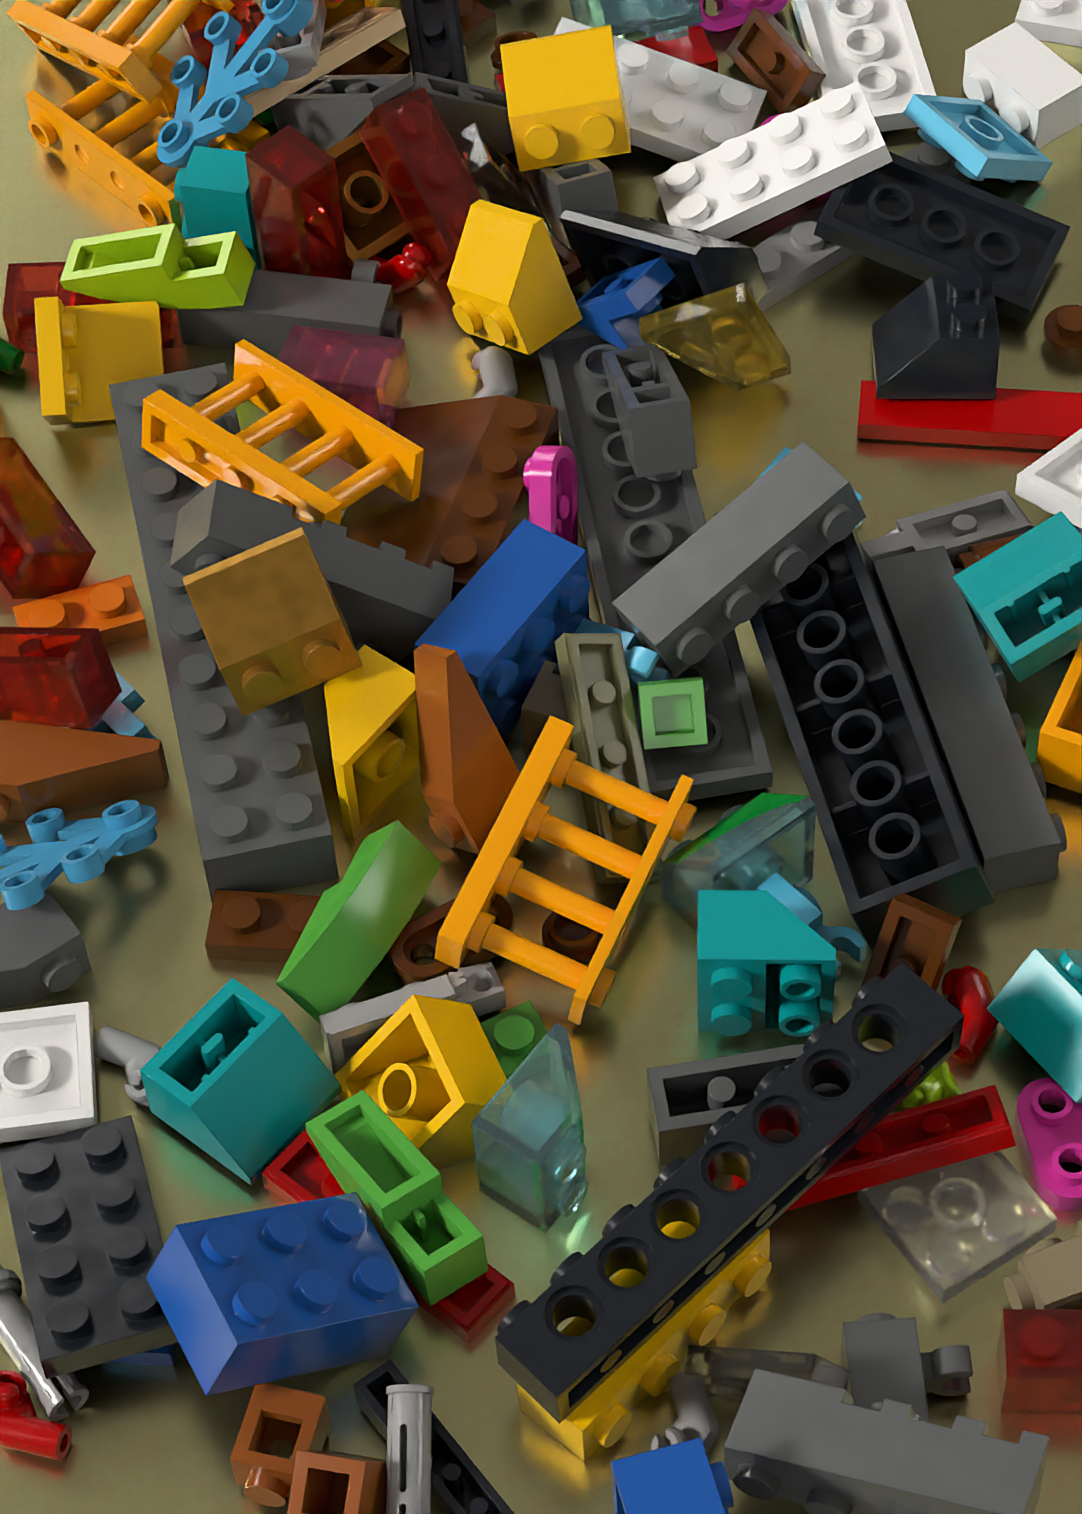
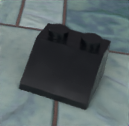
(939, 341)

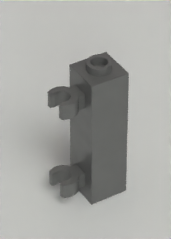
(285, 299)
(888, 1363)

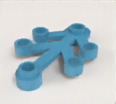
(227, 79)
(89, 846)

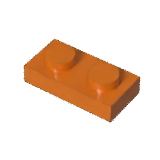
(103, 605)

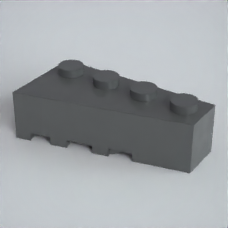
(377, 590)
(847, 1459)

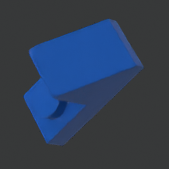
(621, 298)

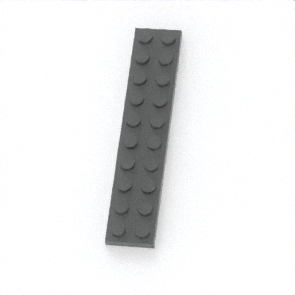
(626, 532)

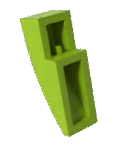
(161, 268)

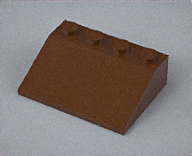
(468, 484)

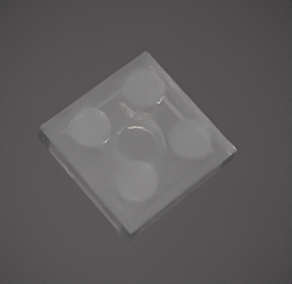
(960, 1220)

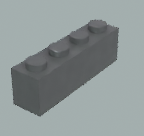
(740, 559)

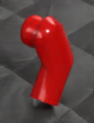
(406, 269)
(973, 994)
(22, 1428)

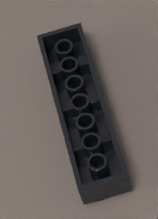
(866, 743)

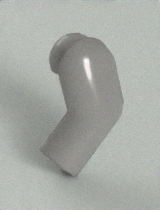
(495, 372)
(129, 1053)
(694, 1414)

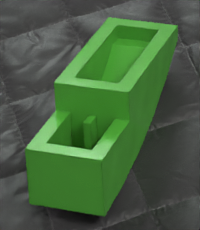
(358, 920)
(402, 1195)

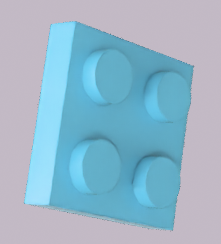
(976, 139)

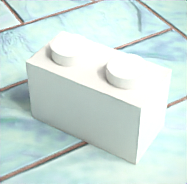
(1024, 84)

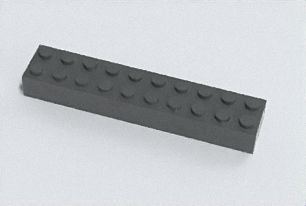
(246, 775)

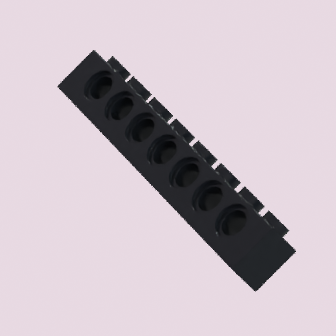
(567, 1369)

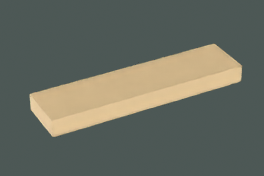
(338, 46)

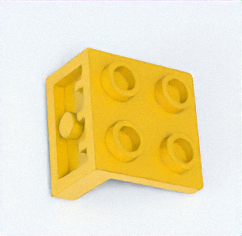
(90, 349)

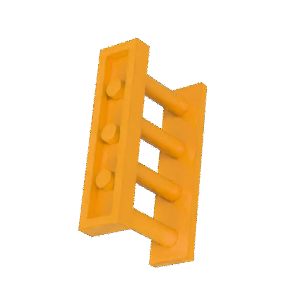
(103, 52)
(94, 153)
(206, 452)
(501, 873)

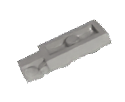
(953, 526)
(355, 1023)

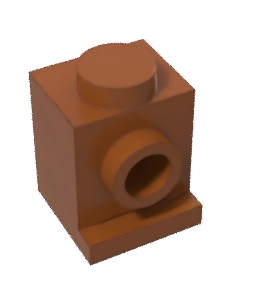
(274, 1423)

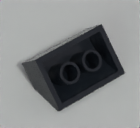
(702, 264)

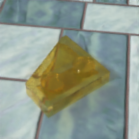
(721, 337)

